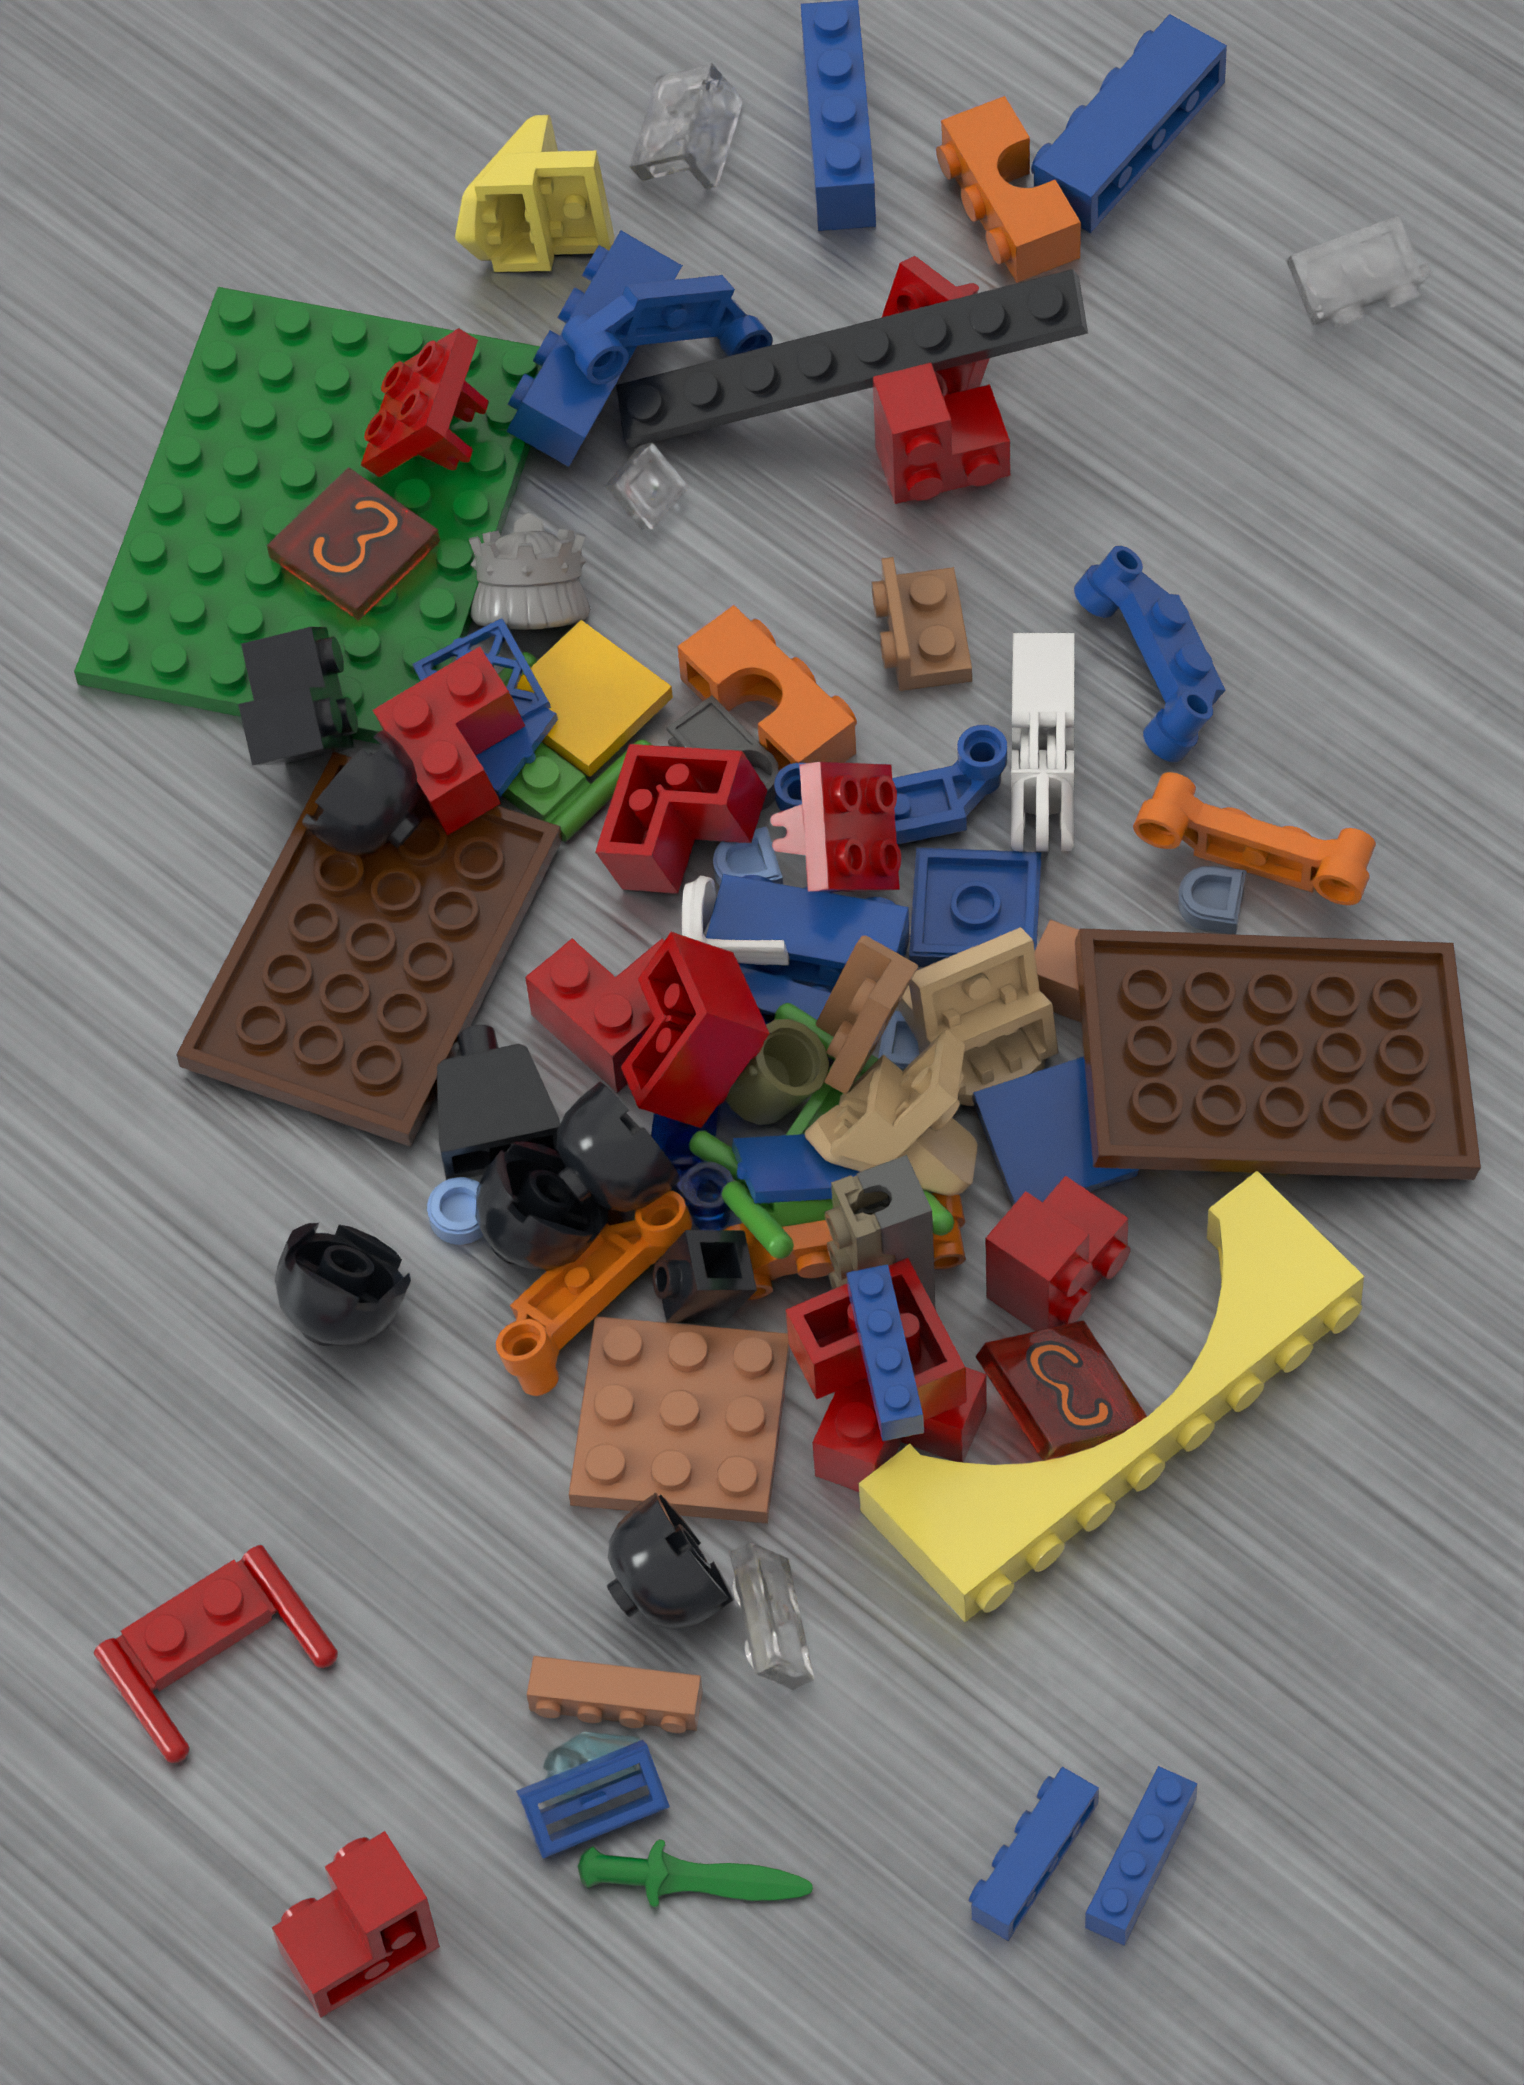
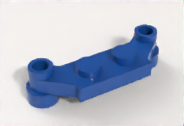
(661, 315)
(1167, 644)
(935, 799)

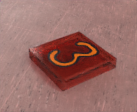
(353, 543)
(1061, 1388)

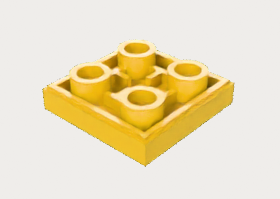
(597, 696)

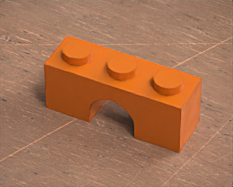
(1023, 226)
(742, 664)

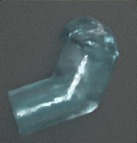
(582, 1749)

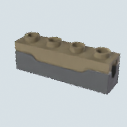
(881, 1221)

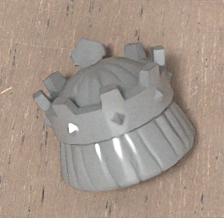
(529, 577)

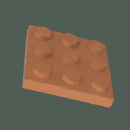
(681, 1418)

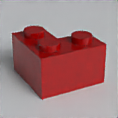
(936, 440)
(444, 728)
(669, 801)
(591, 1008)
(700, 1032)
(1053, 1254)
(830, 1352)
(851, 1443)
(359, 1931)

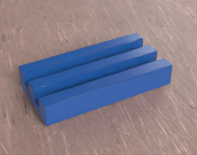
(584, 1774)

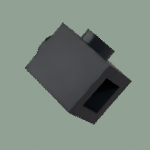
(704, 1276)

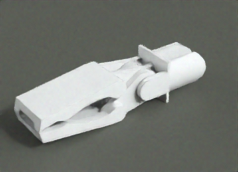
(1043, 724)

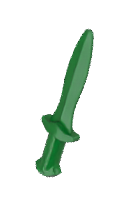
(667, 1874)

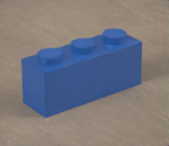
(815, 926)

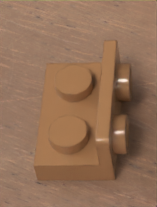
(925, 627)
(862, 1007)

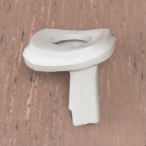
(697, 909)

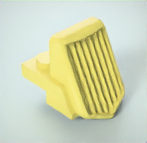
(535, 203)

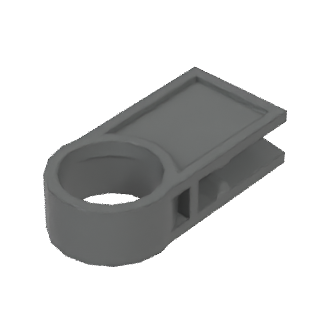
(715, 728)

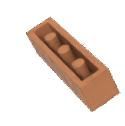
(614, 1694)

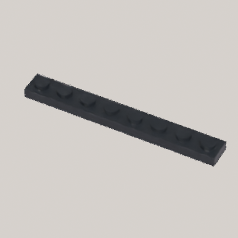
(850, 356)

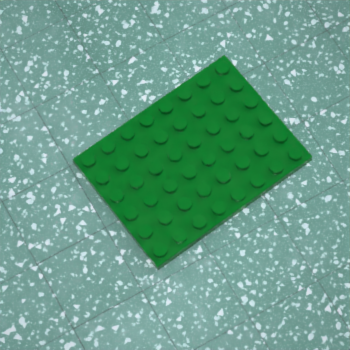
(251, 441)

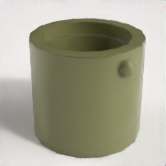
(781, 1075)

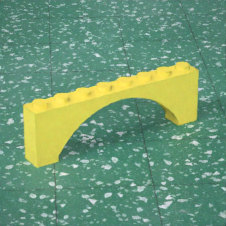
(988, 1525)

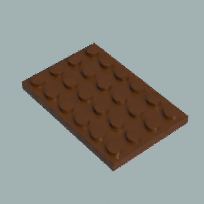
(368, 965)
(1275, 1055)

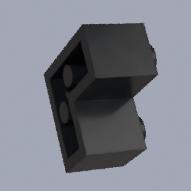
(296, 698)

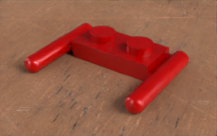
(199, 1627)

